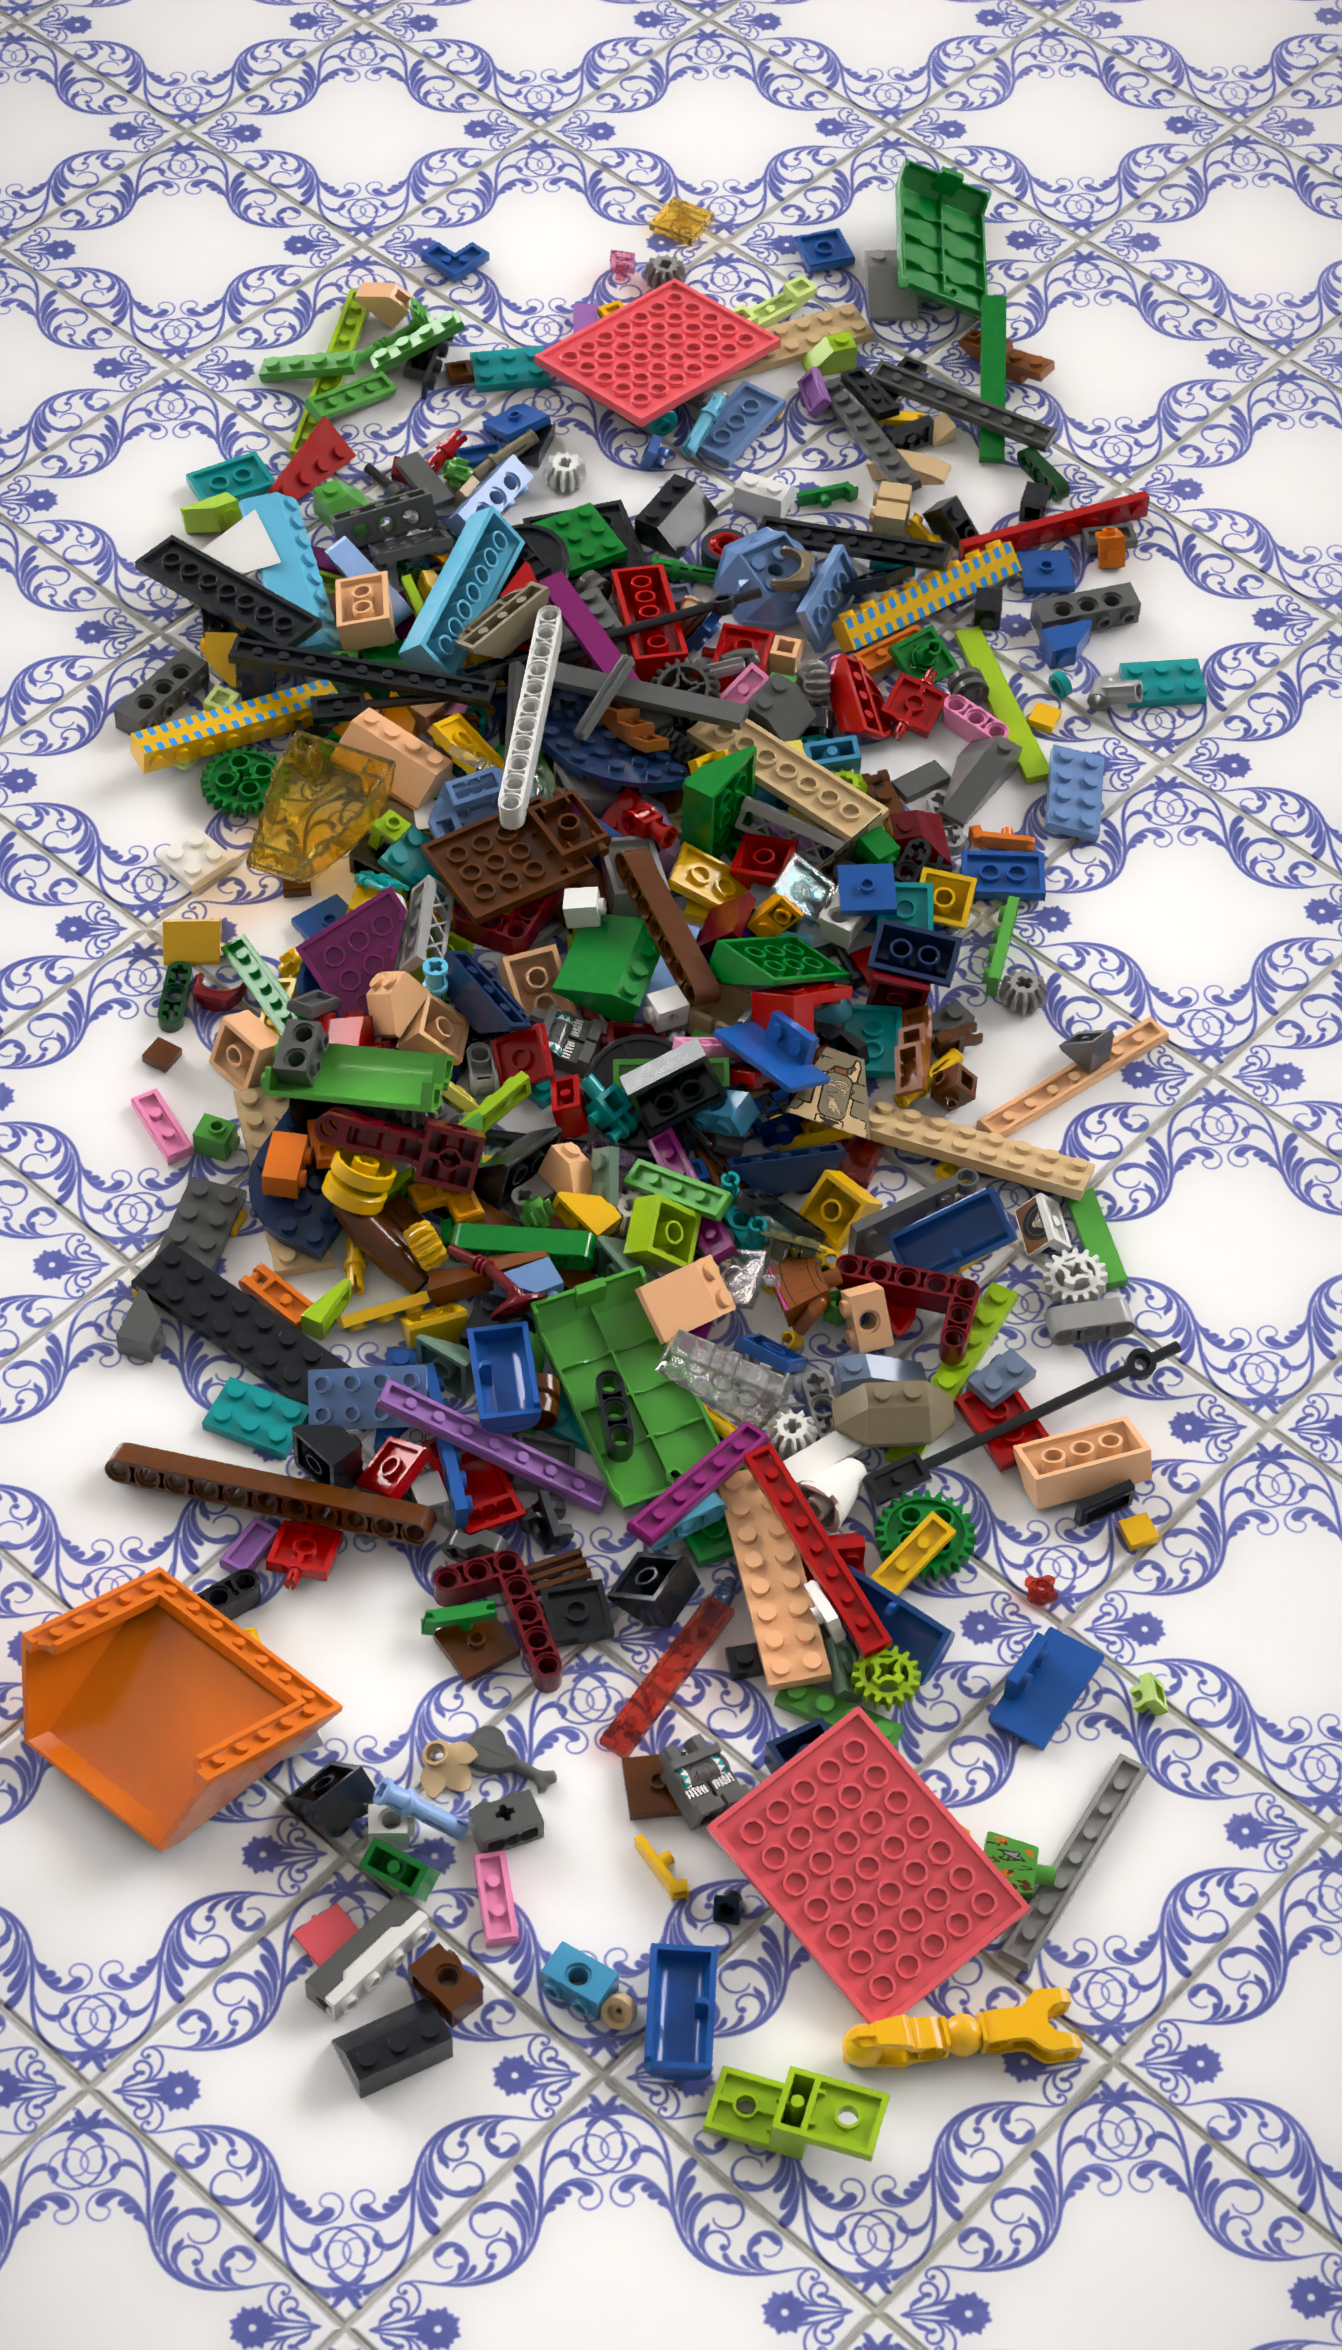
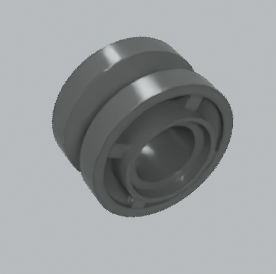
(591, 580)
(970, 684)

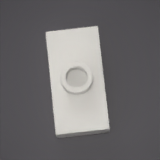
(824, 1612)

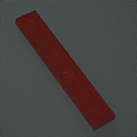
(667, 1677)

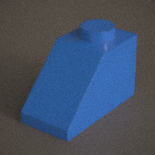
(1064, 643)

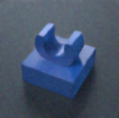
(653, 454)

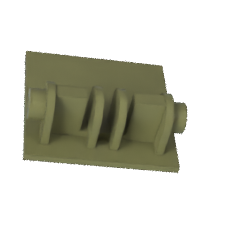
(781, 1239)

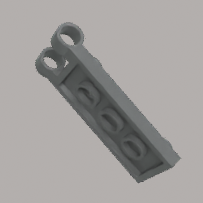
(869, 1233)

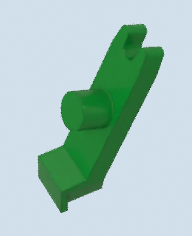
(827, 494)
(460, 1615)

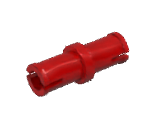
(446, 450)

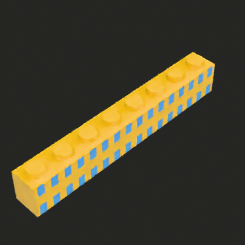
(925, 596)
(226, 727)

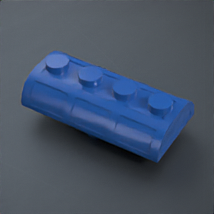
(955, 1234)
(504, 1377)
(907, 1626)
(680, 2011)

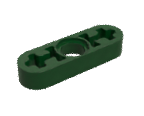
(1043, 472)
(178, 1006)

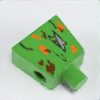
(1018, 1863)

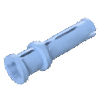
(409, 1804)

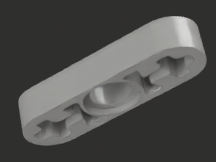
(954, 829)
(812, 1400)

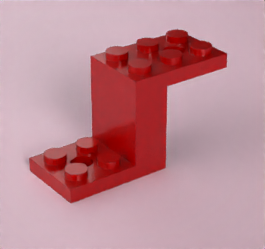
(796, 1002)

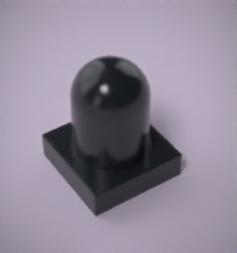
(724, 1913)

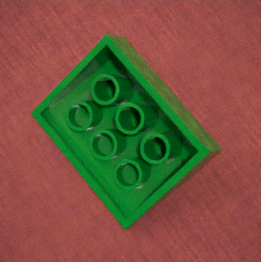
(715, 800)
(771, 962)
(609, 967)

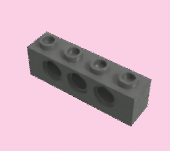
(392, 507)
(1103, 606)
(162, 693)

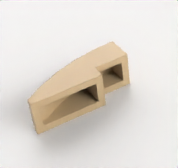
(928, 469)

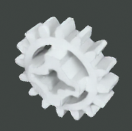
(1075, 1277)

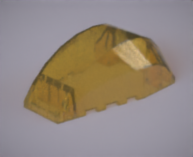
(318, 807)

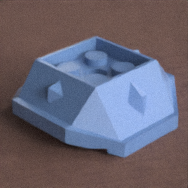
(750, 565)
(466, 801)

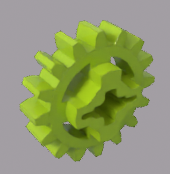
(886, 1678)

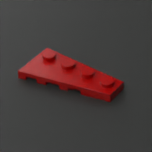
(314, 462)

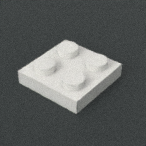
(195, 860)

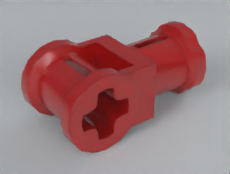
(647, 823)

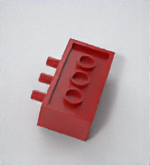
(741, 637)

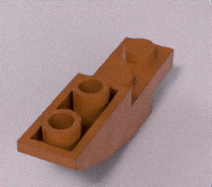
(1019, 364)

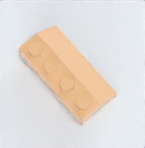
(419, 767)
(1082, 1462)

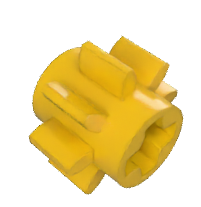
(290, 963)

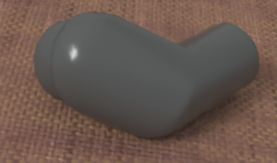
(748, 654)

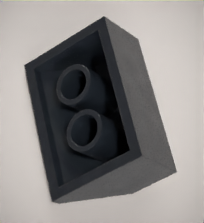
(675, 517)
(673, 1087)
(514, 1165)
(394, 2047)

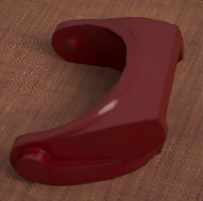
(215, 999)

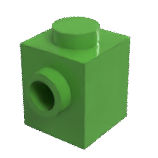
(215, 1137)

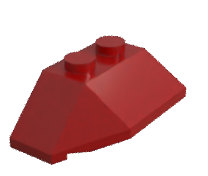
(857, 701)

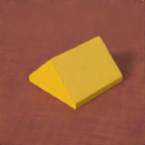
(951, 896)
(192, 941)
(439, 1322)

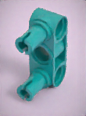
(748, 1236)

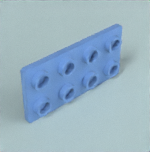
(350, 1394)

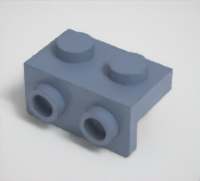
(1000, 1378)

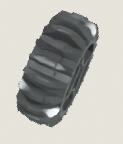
(707, 686)

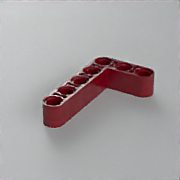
(508, 933)
(922, 1290)
(518, 1608)

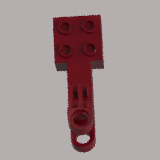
(440, 1155)

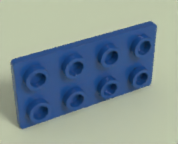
(779, 1053)
(1044, 1687)

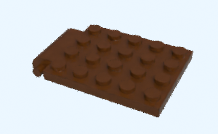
(504, 869)

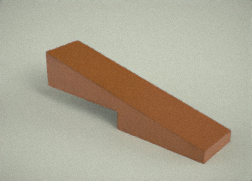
(461, 1283)

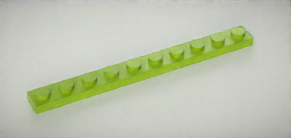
(344, 338)

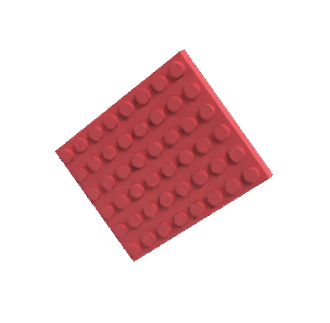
(657, 352)
(868, 1869)

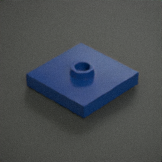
(824, 250)
(516, 422)
(1046, 571)
(866, 890)
(319, 916)
(771, 1353)

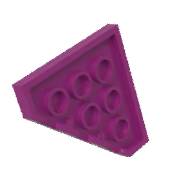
(356, 949)

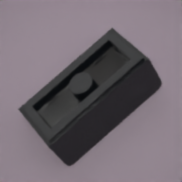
(536, 454)

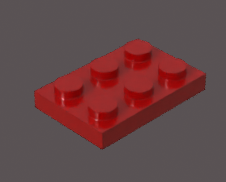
(981, 1418)

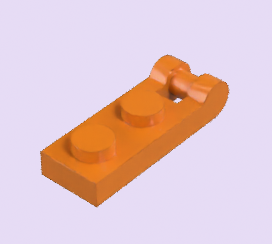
(275, 1294)

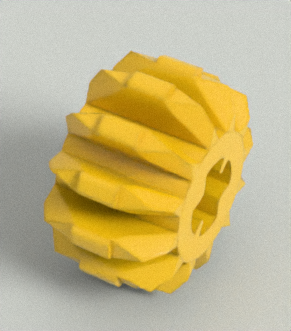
(425, 1245)

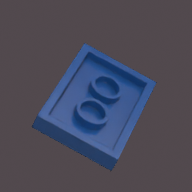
(1005, 874)

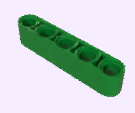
(565, 1247)

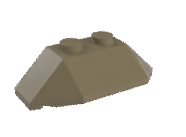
(505, 622)
(893, 1413)

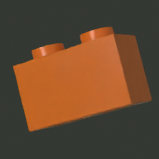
(286, 1164)

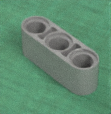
(1089, 1321)

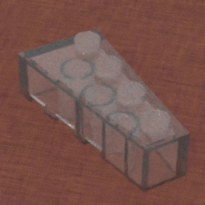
(725, 1379)

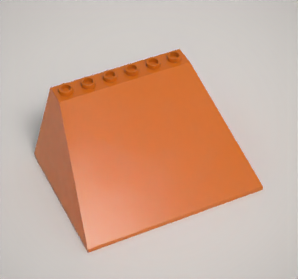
(161, 1705)

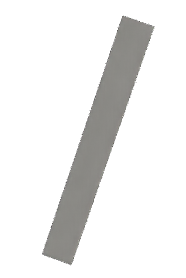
(1074, 1862)

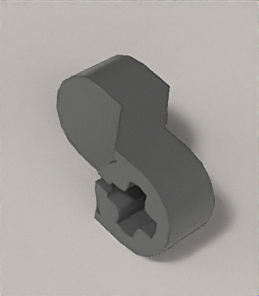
(464, 1547)

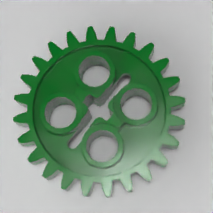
(238, 781)
(917, 1509)

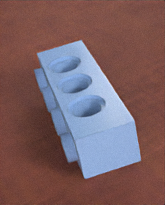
(498, 489)

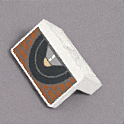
(1042, 1225)

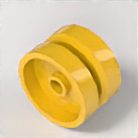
(358, 1181)

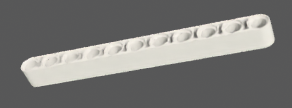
(530, 718)

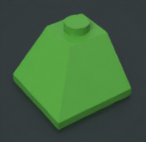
(335, 498)

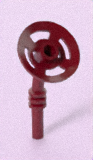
(516, 1299)

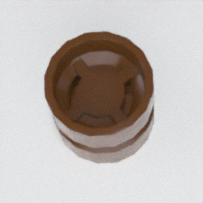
(549, 1393)

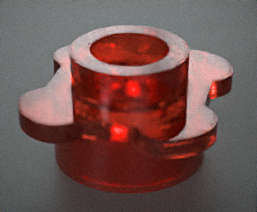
(1041, 1597)

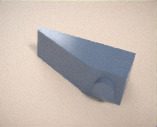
(864, 1368)

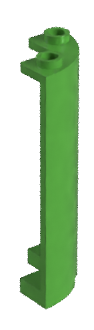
(371, 1078)

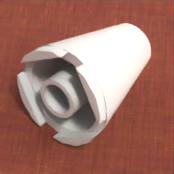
(834, 1492)

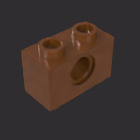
(453, 2001)

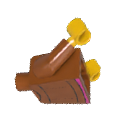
(801, 1294)

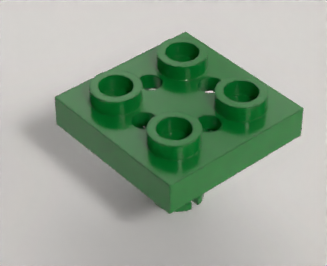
(930, 654)

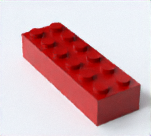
(641, 595)

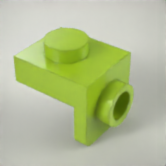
(389, 827)

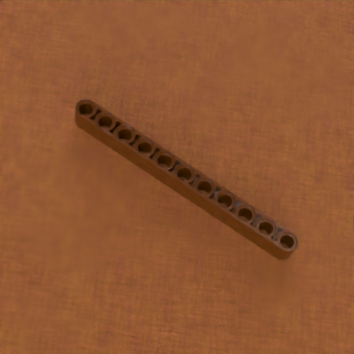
(271, 1493)

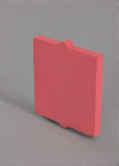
(325, 1933)

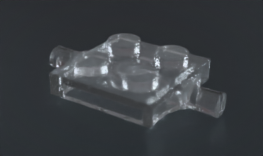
(746, 1275)

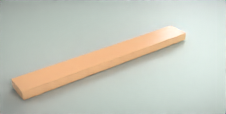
(1071, 1081)

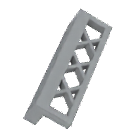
(791, 823)
(422, 920)

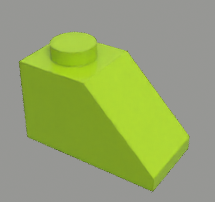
(832, 354)
(211, 514)

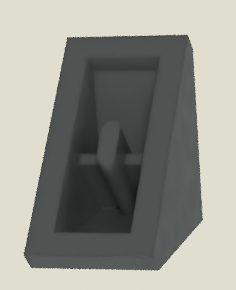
(1089, 1048)

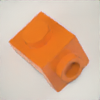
(1110, 548)

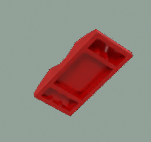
(491, 1492)

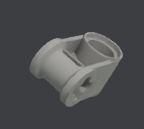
(481, 1070)
(529, 1189)

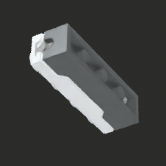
(368, 1957)

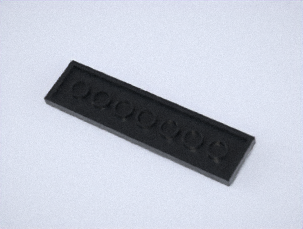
(227, 593)
(234, 1322)

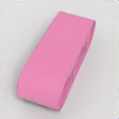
(970, 720)

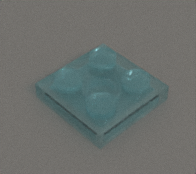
(804, 888)

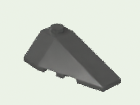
(978, 775)

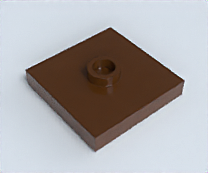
(478, 1649)
(644, 1789)

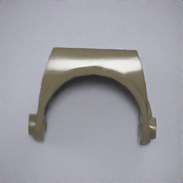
(801, 577)

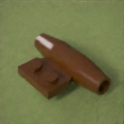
(383, 1241)

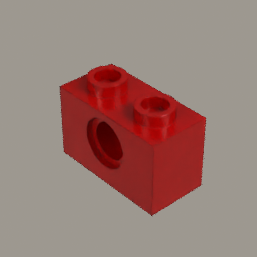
(569, 1106)

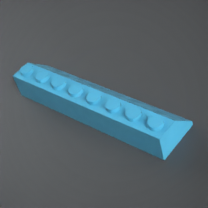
(298, 574)
(462, 592)

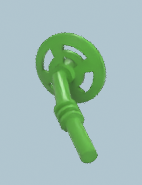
(420, 317)

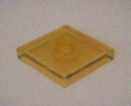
(682, 221)

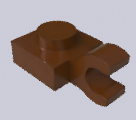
(956, 1038)

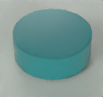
(1060, 684)

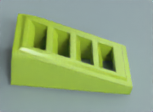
(322, 1314)

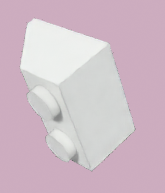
(762, 496)

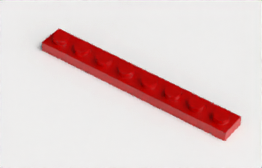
(1062, 524)
(817, 1551)

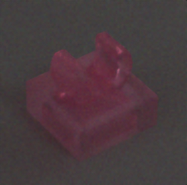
(622, 263)

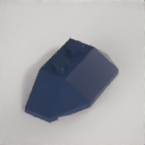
(482, 996)
(787, 1169)

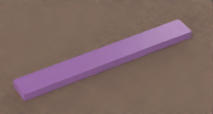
(492, 1447)

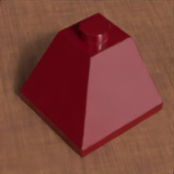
(919, 824)

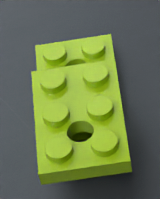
(796, 2113)

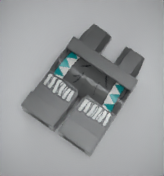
(569, 1038)
(700, 1781)

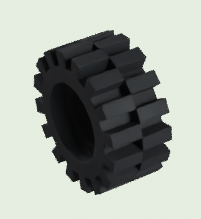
(682, 747)

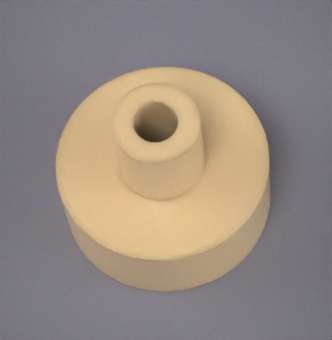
(619, 2011)

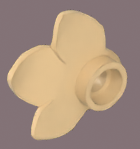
(450, 1770)

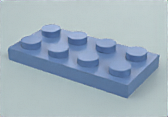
(740, 422)
(825, 598)
(1074, 793)

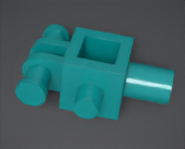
(609, 1109)

